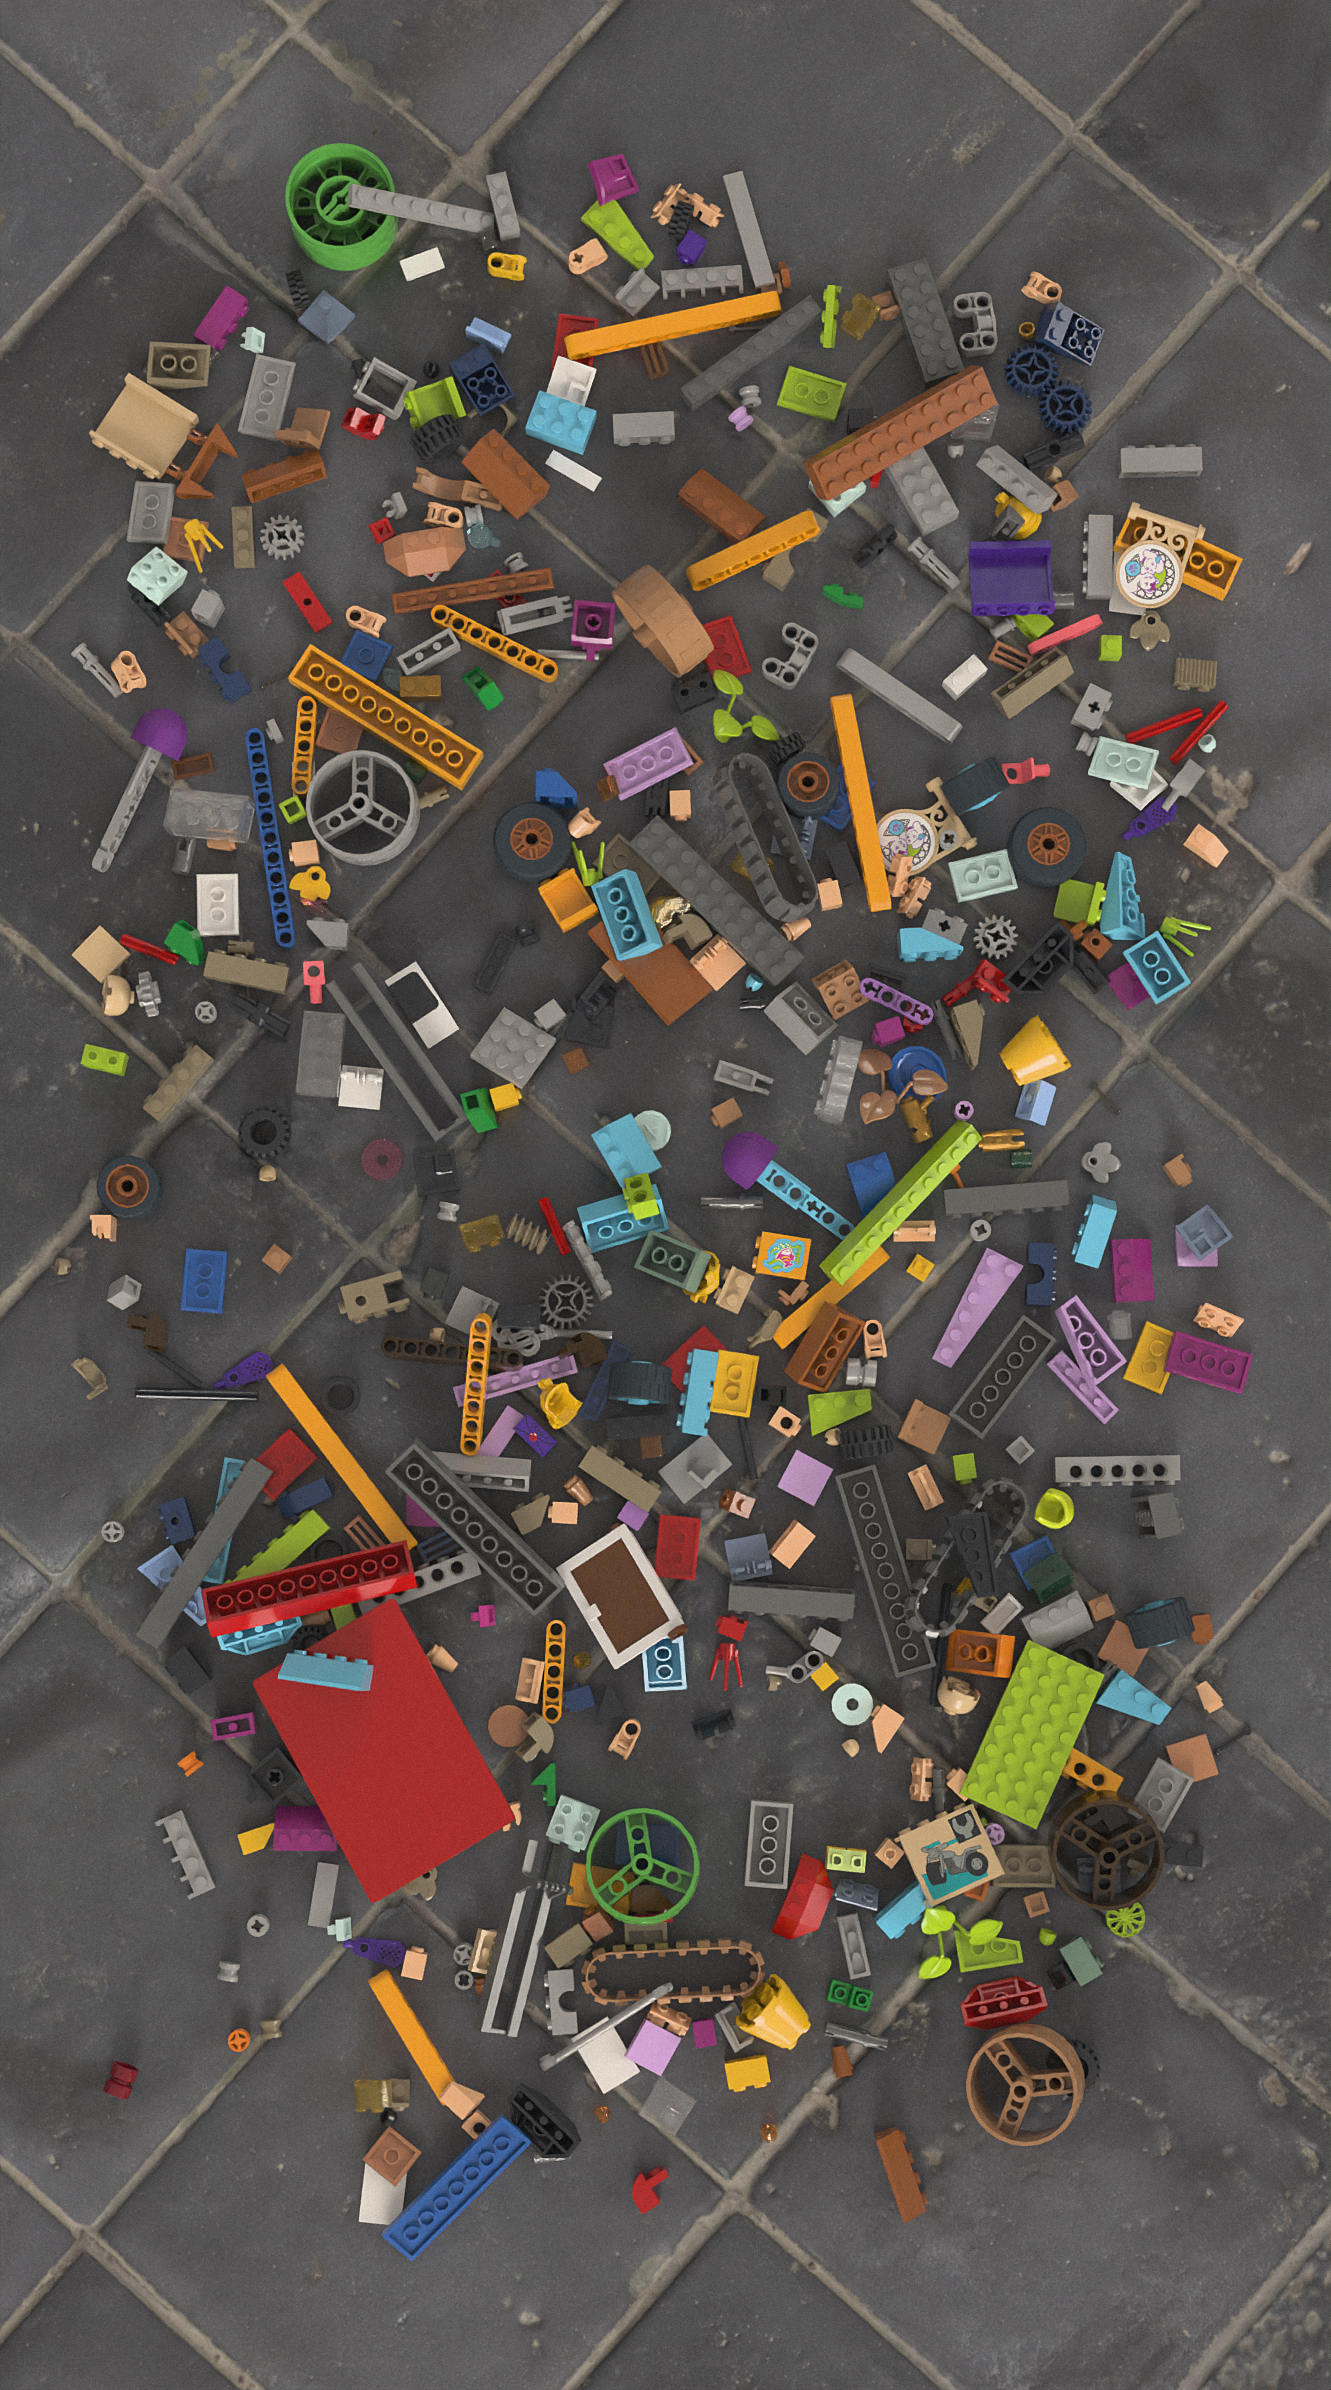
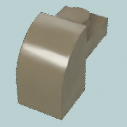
(691, 928)
(540, 1737)

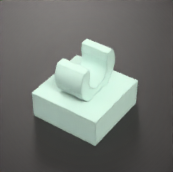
(253, 340)
(341, 1929)

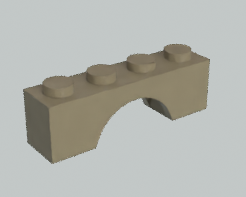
(779, 570)

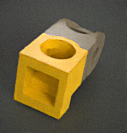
(985, 1604)

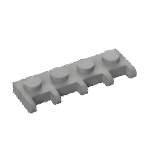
(702, 279)
(585, 1258)
(188, 1853)

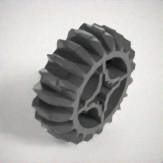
(553, 1289)

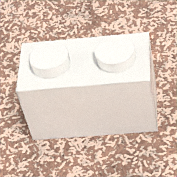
(964, 677)

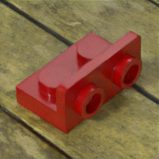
(989, 980)

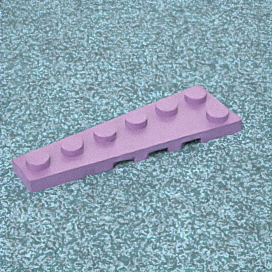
(982, 1294)

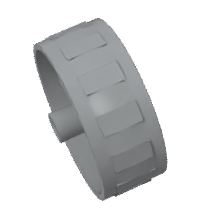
(363, 807)

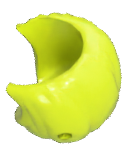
(1054, 1509)

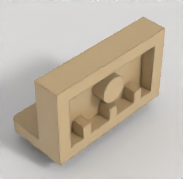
(734, 1290)
(482, 1950)

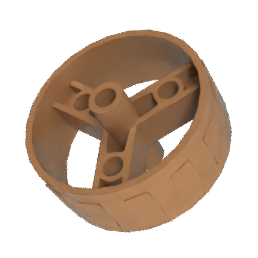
(662, 620)
(1025, 2085)

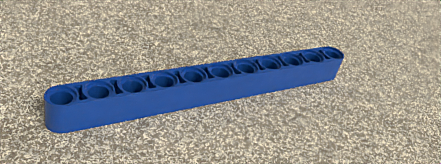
(266, 829)

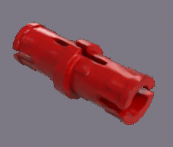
(960, 990)

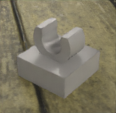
(397, 506)

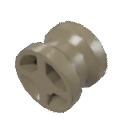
(271, 2028)

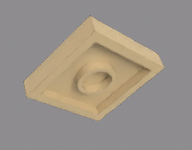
(100, 954)

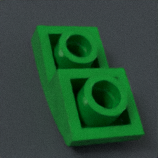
(835, 594)
(849, 1995)

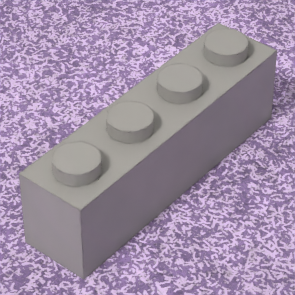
(1160, 462)
(1017, 479)
(1098, 557)

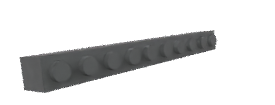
(204, 1553)

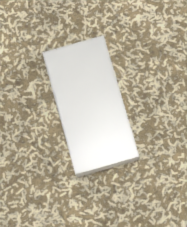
(422, 264)
(1001, 1614)

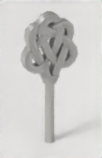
(549, 1333)

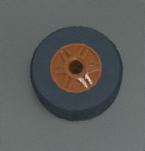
(527, 823)
(1050, 828)

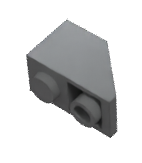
(331, 934)

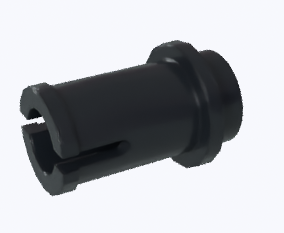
(357, 366)
(752, 1004)

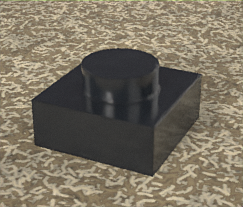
(1061, 1975)

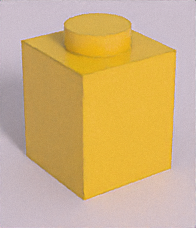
(505, 1096)

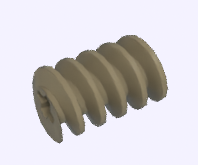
(527, 1234)

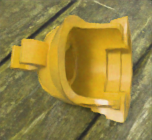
(1031, 519)
(709, 1281)
(558, 1403)

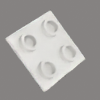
(361, 1087)

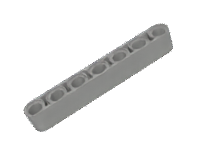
(899, 696)

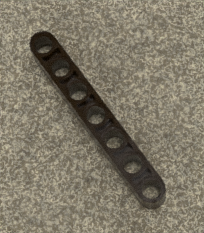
(443, 1348)

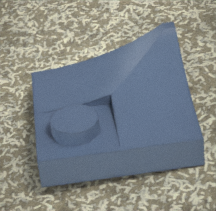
(326, 317)
(1203, 1232)

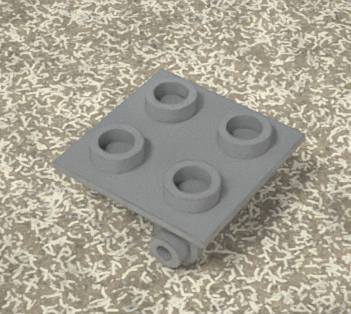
(466, 1307)

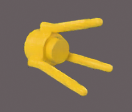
(196, 531)

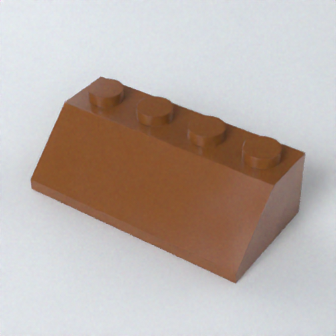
(506, 474)
(284, 476)
(720, 507)
(824, 1347)
(900, 2173)

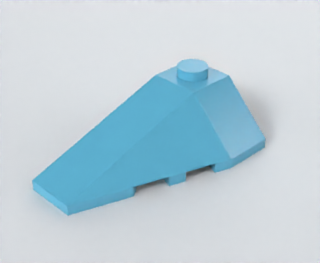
(1120, 910)

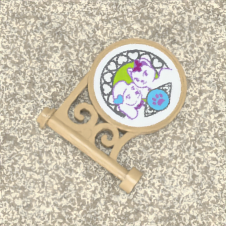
(1150, 570)
(915, 835)

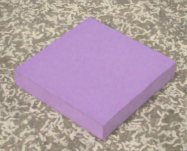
(805, 1477)
(652, 2047)

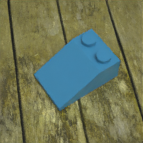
(665, 1665)

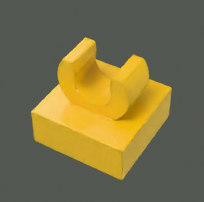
(920, 1268)

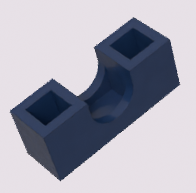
(232, 685)
(1042, 1256)

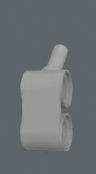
(1184, 782)
(801, 1663)

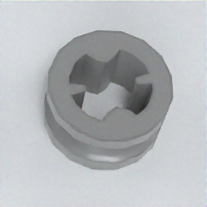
(470, 1979)

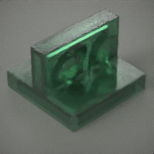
(1049, 1577)

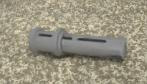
(925, 555)
(90, 662)

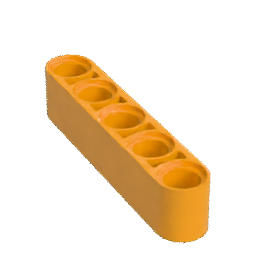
(304, 737)
(549, 1681)

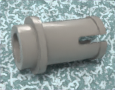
(1003, 627)

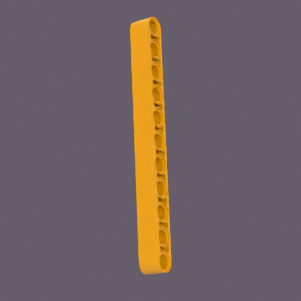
(673, 325)
(860, 802)
(339, 1456)

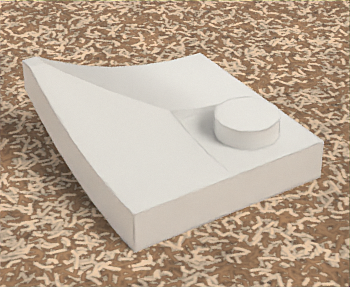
(571, 380)
(1138, 796)

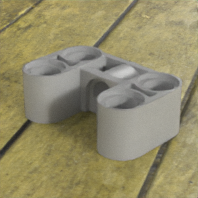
(983, 322)
(798, 660)

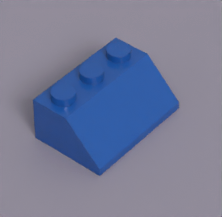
(554, 790)

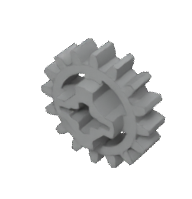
(286, 531)
(1003, 940)
(148, 993)

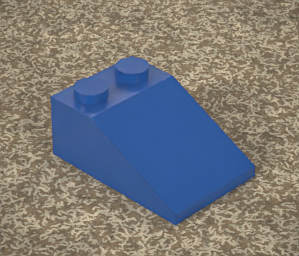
(870, 1181)

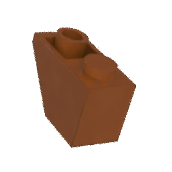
(646, 1898)

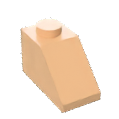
(1206, 845)
(884, 1725)

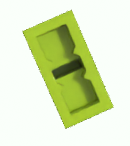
(104, 1060)
(640, 1196)

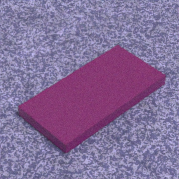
(1207, 1362)

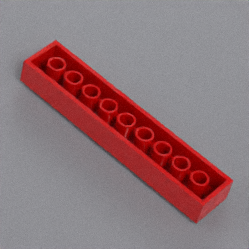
(308, 1588)

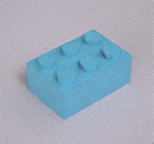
(561, 422)

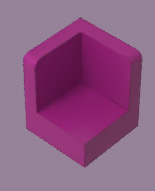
(704, 2032)

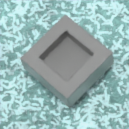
(273, 731)
(1019, 1450)

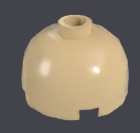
(116, 995)
(956, 1696)

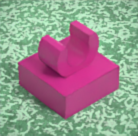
(485, 1615)

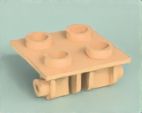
(717, 962)
(1217, 1320)

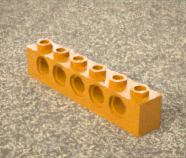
(1110, 1780)

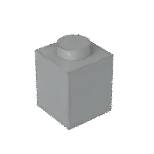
(549, 1015)
(824, 1641)

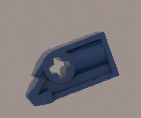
(305, 1498)

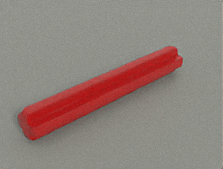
(1164, 725)
(1198, 732)

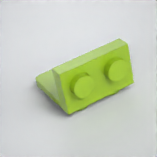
(1079, 902)

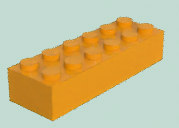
(1207, 567)

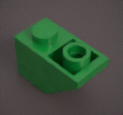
(186, 941)
(479, 1109)

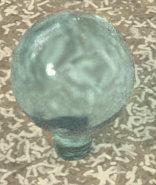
(481, 536)

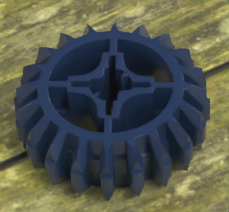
(1034, 354)
(1055, 395)

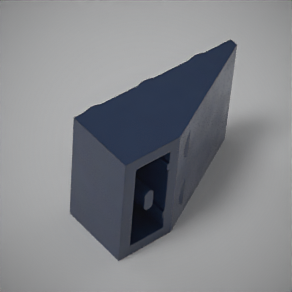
(1068, 333)
(481, 380)

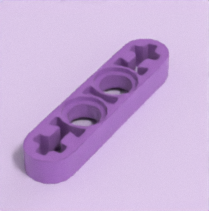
(898, 997)

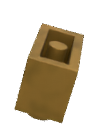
(420, 688)

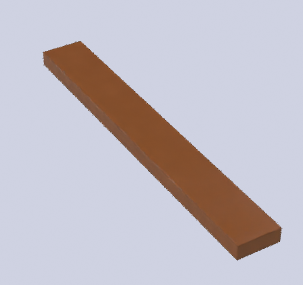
(473, 591)

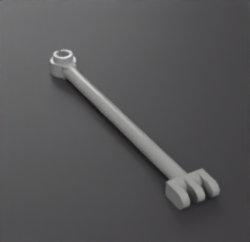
(549, 2061)

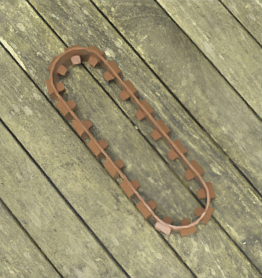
(681, 1946)

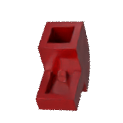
(363, 423)
(643, 2191)

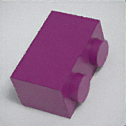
(887, 1032)
(234, 1726)

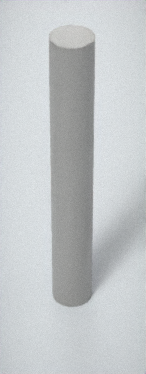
(566, 654)

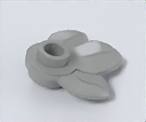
(1103, 1161)

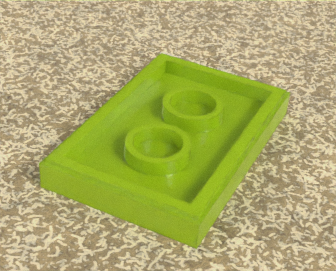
(811, 394)

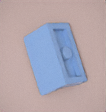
(488, 334)
(1035, 1102)

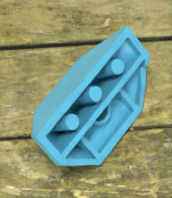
(260, 1637)

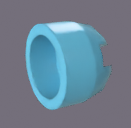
(754, 982)

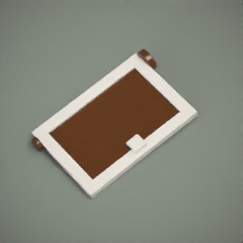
(621, 1596)

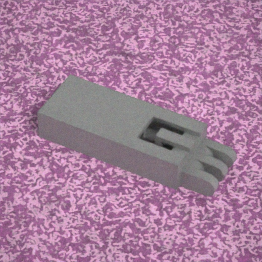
(525, 616)

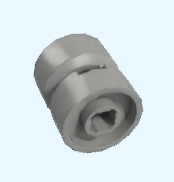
(861, 1372)

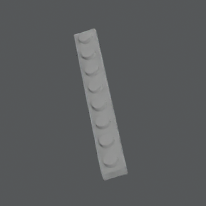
(419, 209)

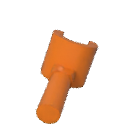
(956, 1176)

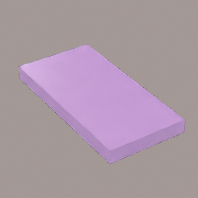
(649, 763)

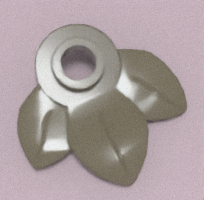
(1150, 633)
(424, 1884)

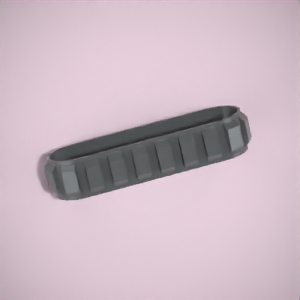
(782, 829)
(1002, 1545)

